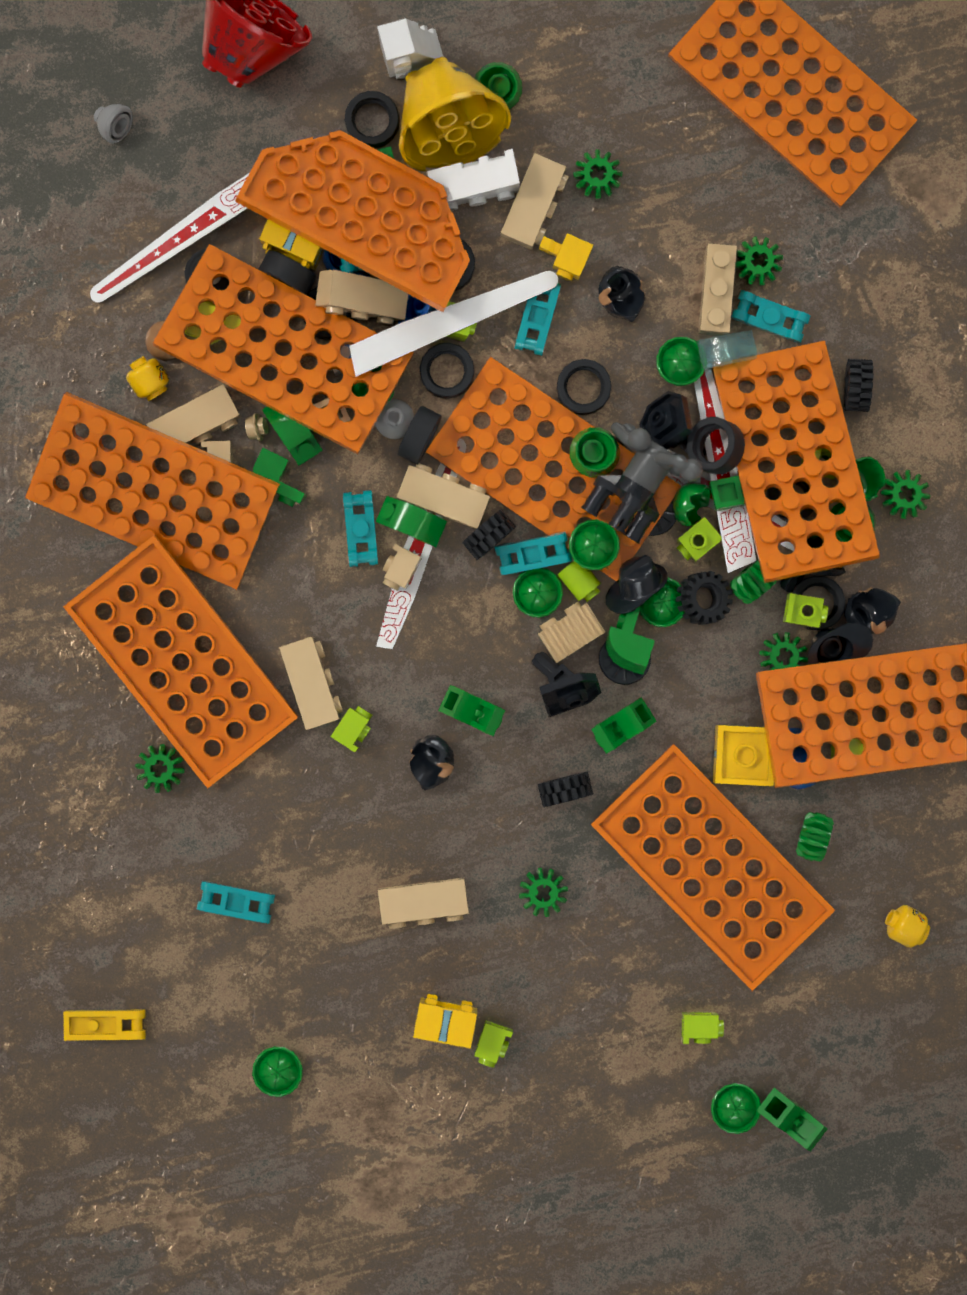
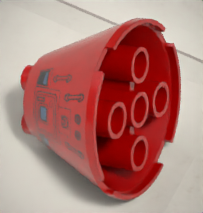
(250, 37)

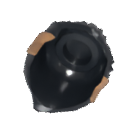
(621, 293)
(873, 609)
(431, 761)

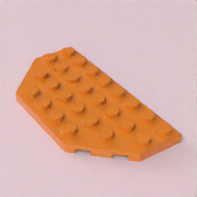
(362, 211)

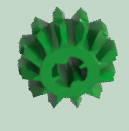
(594, 183)
(758, 251)
(903, 504)
(750, 584)
(774, 651)
(165, 776)
(814, 836)
(533, 891)

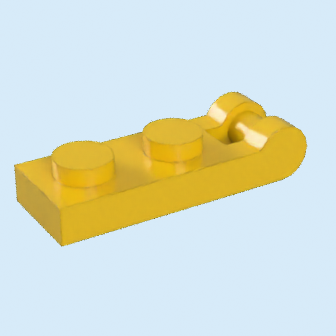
(103, 1024)

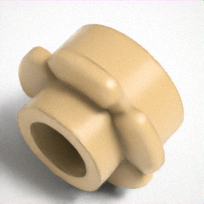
(256, 427)

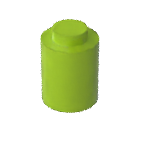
(580, 581)

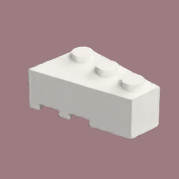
(407, 46)
(478, 180)

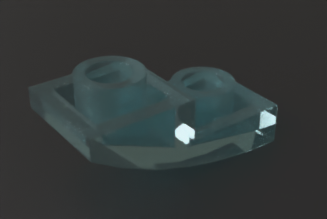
(727, 349)

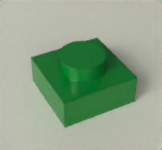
(727, 493)

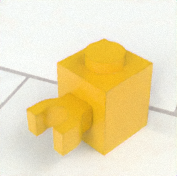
(570, 255)

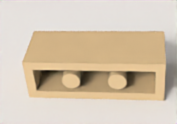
(534, 202)
(717, 289)
(361, 297)
(199, 417)
(444, 496)
(311, 682)
(423, 902)

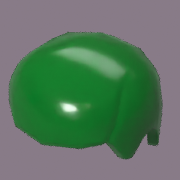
(871, 476)
(688, 501)

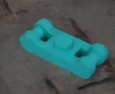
(770, 316)
(537, 317)
(360, 528)
(533, 553)
(235, 902)

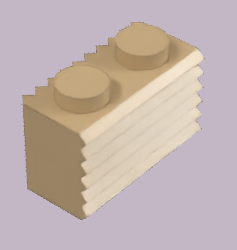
(570, 632)

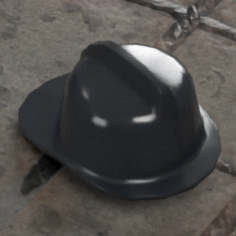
(636, 584)
(840, 643)

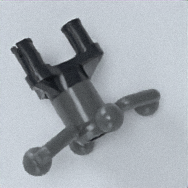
(639, 481)

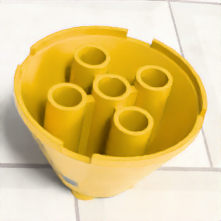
(449, 117)

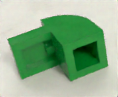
(295, 436)
(274, 468)
(411, 521)
(625, 647)
(472, 710)
(623, 725)
(792, 1119)

